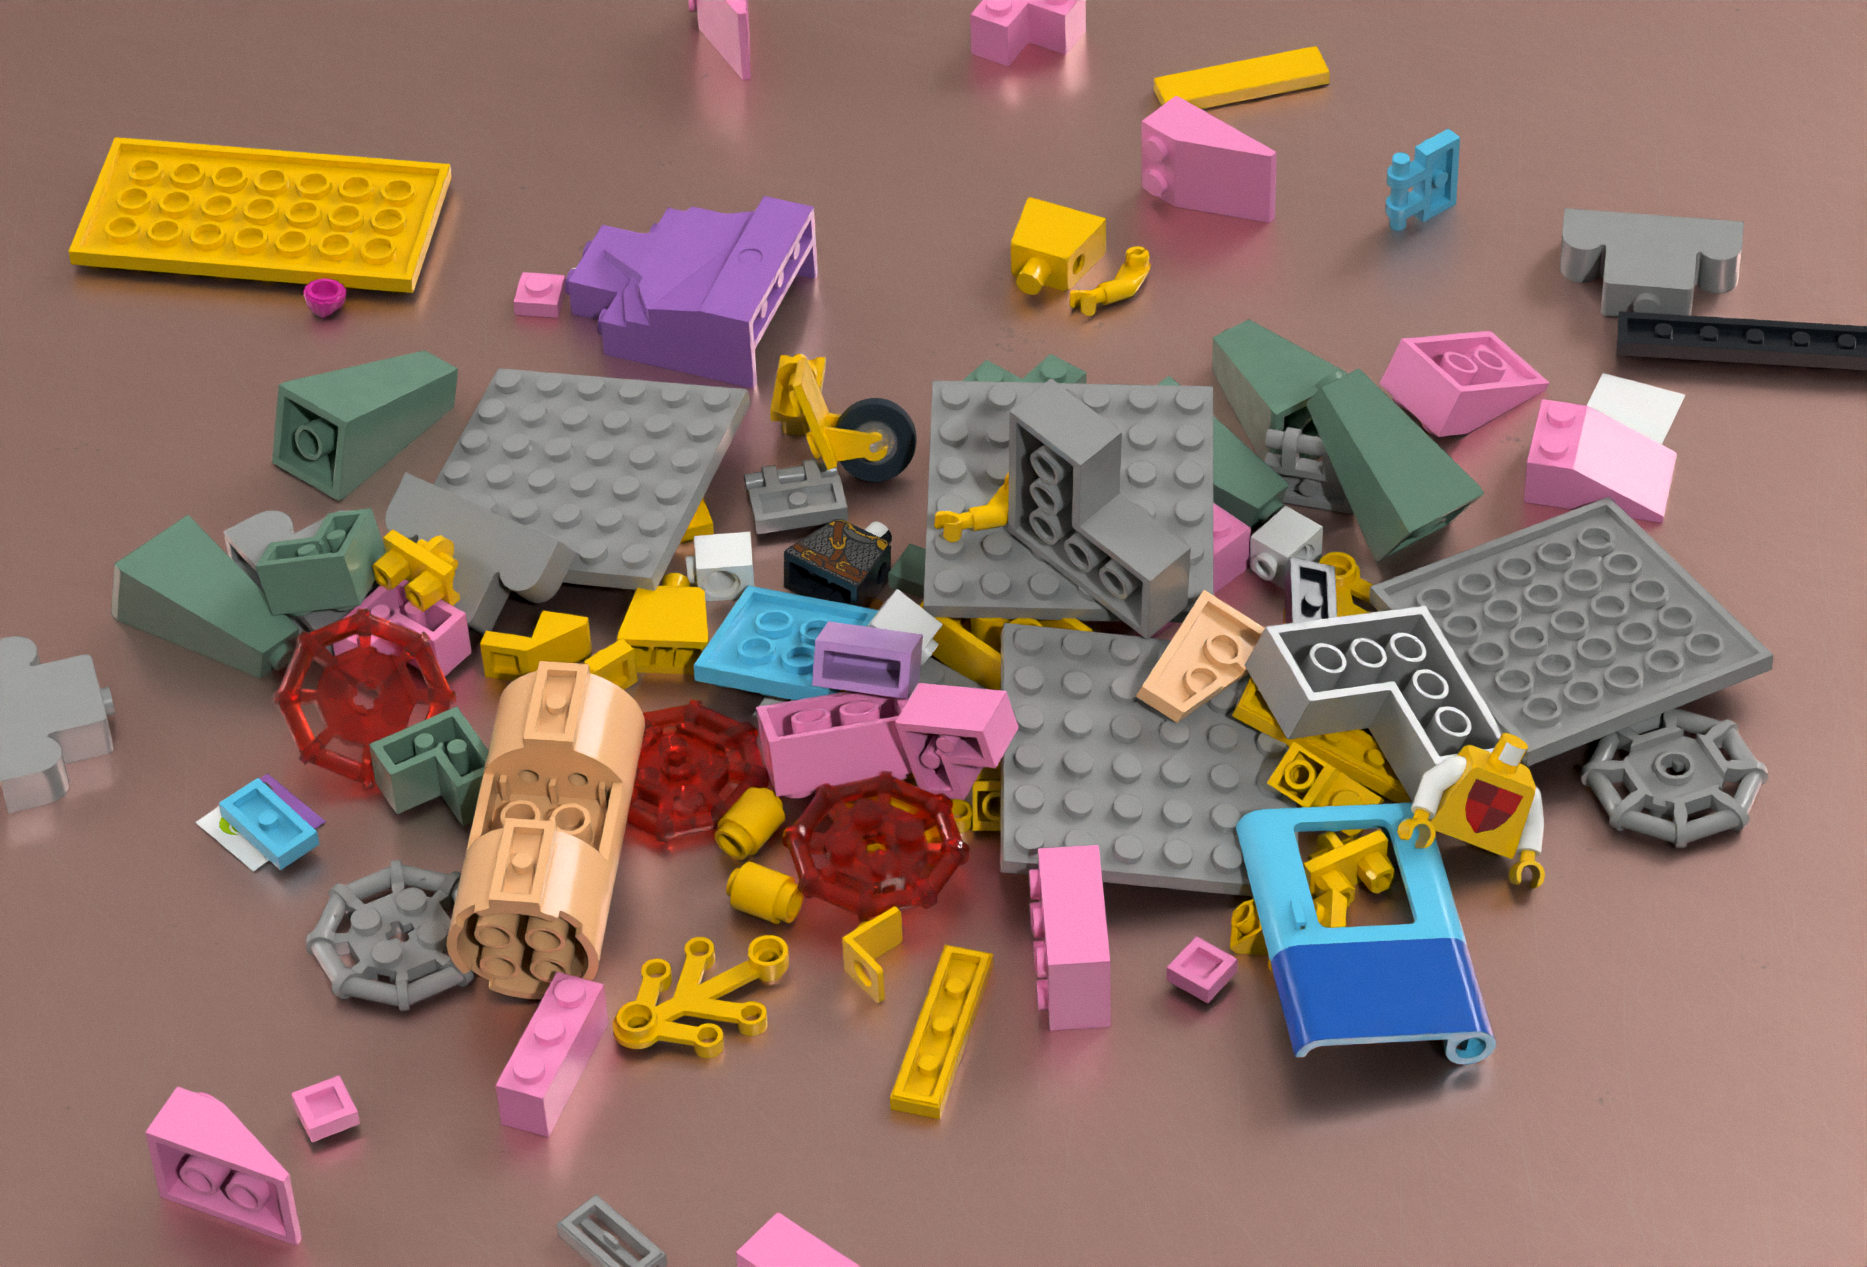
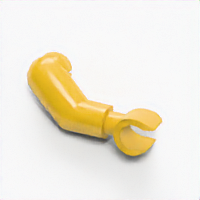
(1124, 285)
(976, 518)

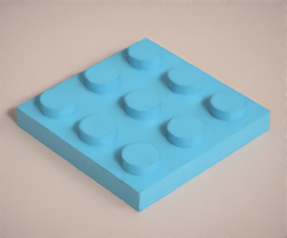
(770, 643)

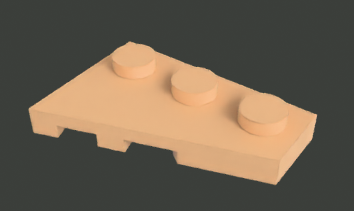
(1201, 658)

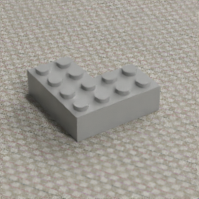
(1073, 515)
(1376, 674)

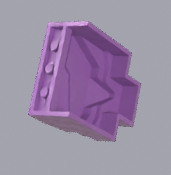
(694, 286)

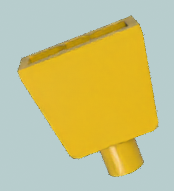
(1055, 246)
(667, 626)

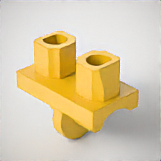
(781, 406)
(424, 564)
(1349, 863)

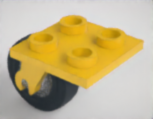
(869, 439)

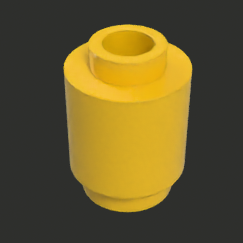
(749, 822)
(764, 893)

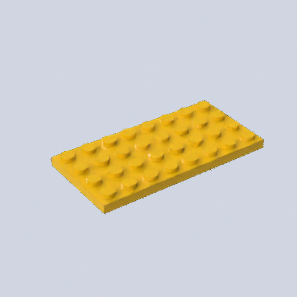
(261, 214)

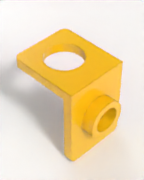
(867, 943)

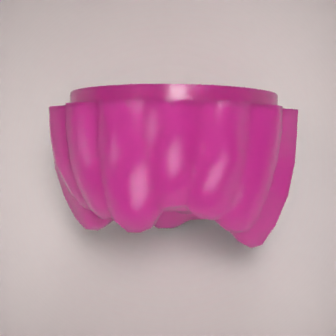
(324, 296)

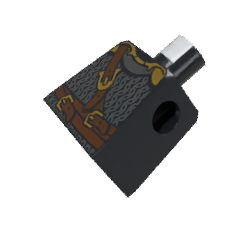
(840, 563)

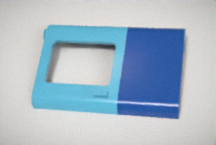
(1364, 979)

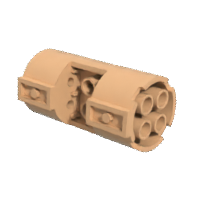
(547, 830)

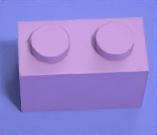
(867, 660)

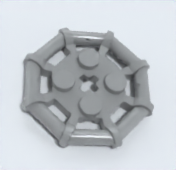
(1673, 795)
(415, 966)

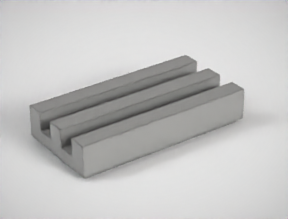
(593, 1253)

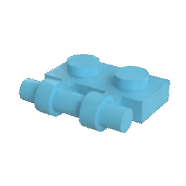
(1431, 175)

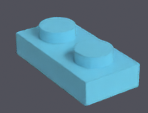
(269, 823)

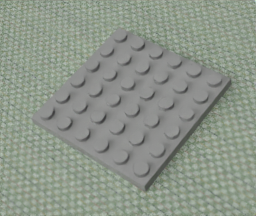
(596, 464)
(997, 575)
(1579, 628)
(1121, 774)

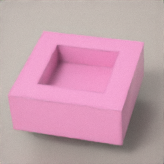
(539, 295)
(1202, 969)
(325, 1108)

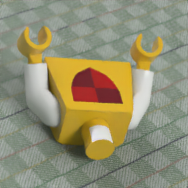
(1483, 802)

